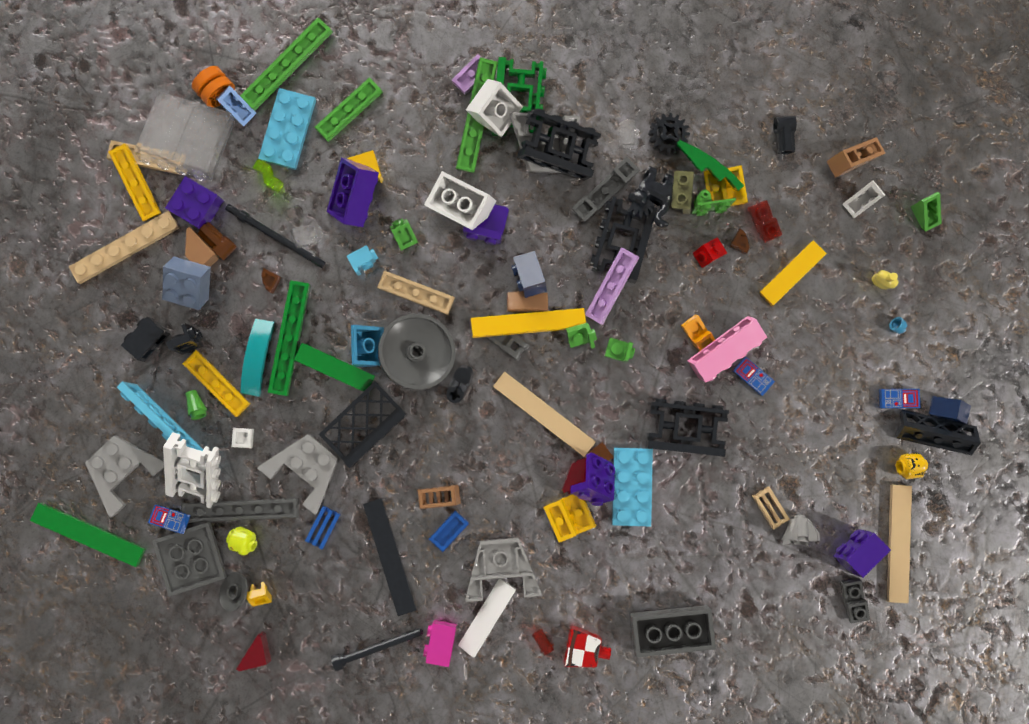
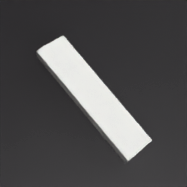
(487, 617)

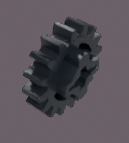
(664, 127)

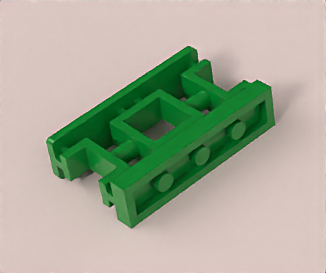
(534, 98)

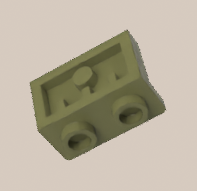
(682, 191)

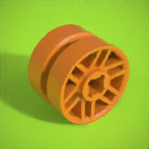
(210, 85)

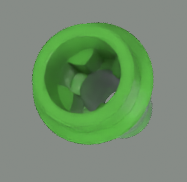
(195, 406)

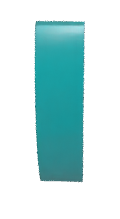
(255, 357)

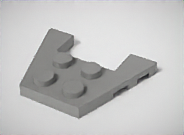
(522, 133)
(311, 462)
(113, 464)
(501, 560)

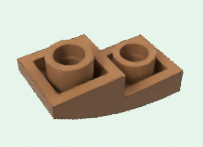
(518, 303)

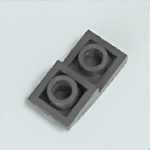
(854, 600)

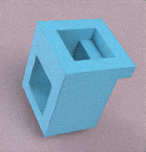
(362, 259)

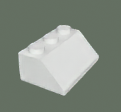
(460, 201)

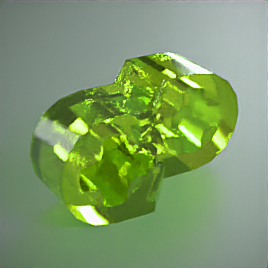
(268, 177)

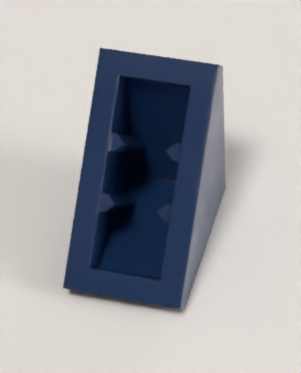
(950, 409)

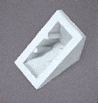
(863, 199)

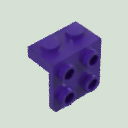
(492, 228)
(599, 481)

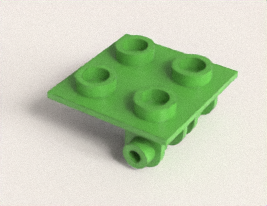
(704, 204)

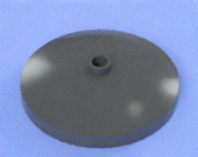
(428, 339)

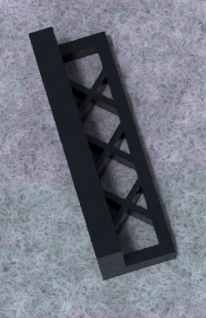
(938, 436)

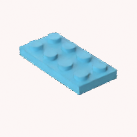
(287, 129)
(632, 487)

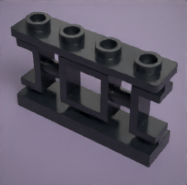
(555, 159)
(637, 243)
(685, 443)

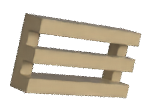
(761, 493)

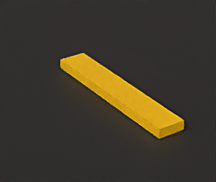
(526, 322)

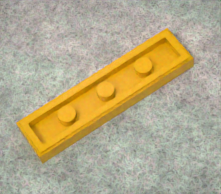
(134, 182)
(792, 273)
(216, 383)

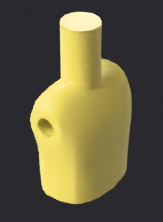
(885, 280)

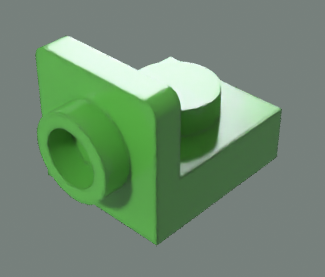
(403, 233)
(581, 335)
(619, 350)

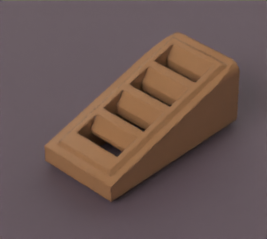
(455, 495)

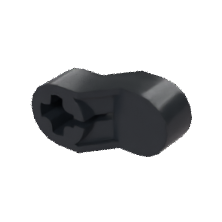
(462, 375)

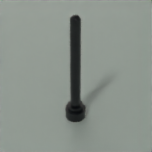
(340, 661)

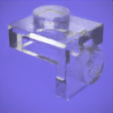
(307, 235)

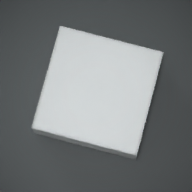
(242, 438)

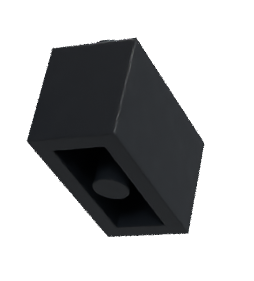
(145, 339)

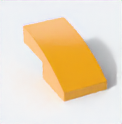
(697, 332)

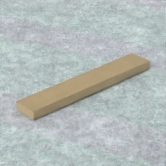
(544, 414)
(899, 544)

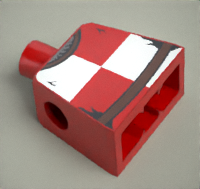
(584, 649)

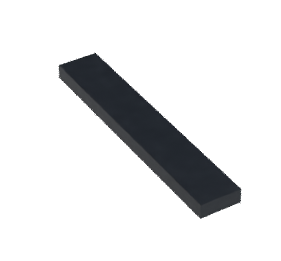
(390, 557)

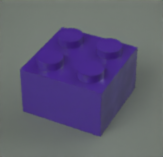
(194, 203)
(861, 552)

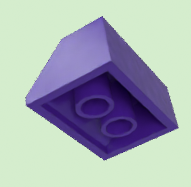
(352, 192)

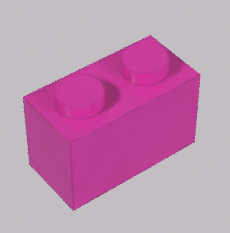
(440, 643)

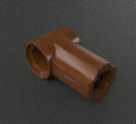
(220, 244)

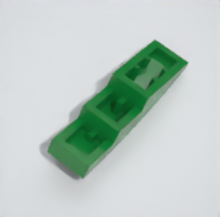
(702, 161)
(333, 367)

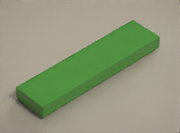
(348, 109)

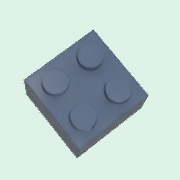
(186, 283)

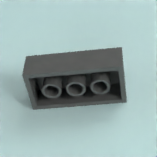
(672, 631)

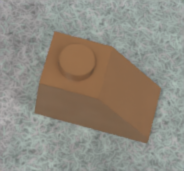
(198, 250)

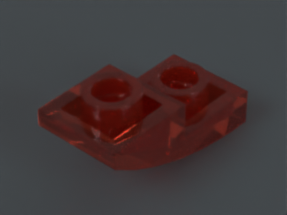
(764, 221)

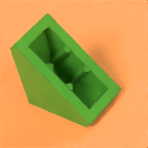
(928, 211)

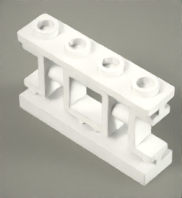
(179, 459)

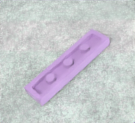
(612, 285)

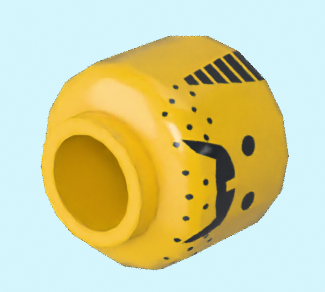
(911, 466)

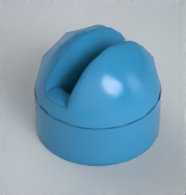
(901, 323)

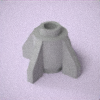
(800, 532)

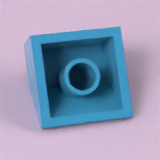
(365, 345)

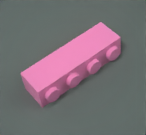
(727, 349)

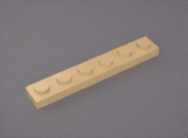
(124, 247)

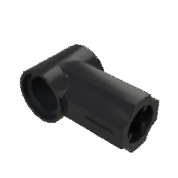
(785, 128)

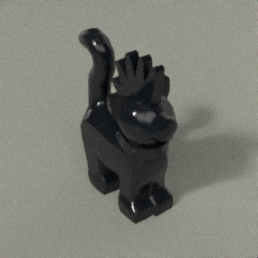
(652, 193)

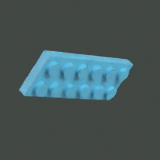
(157, 416)

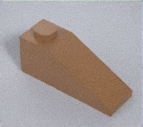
(855, 157)

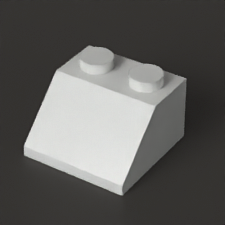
(493, 107)

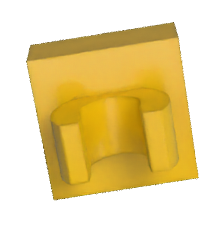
(259, 596)

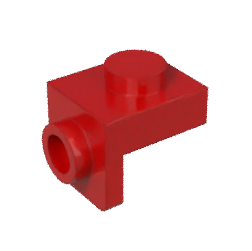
(709, 252)

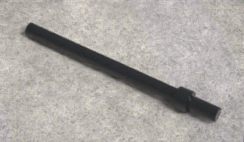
(244, 217)

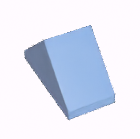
(236, 105)

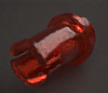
(543, 642)

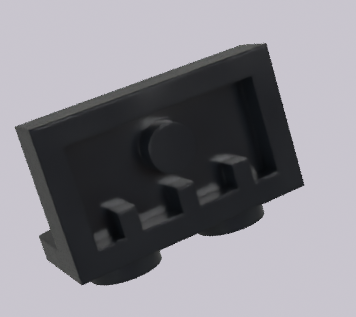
(188, 342)

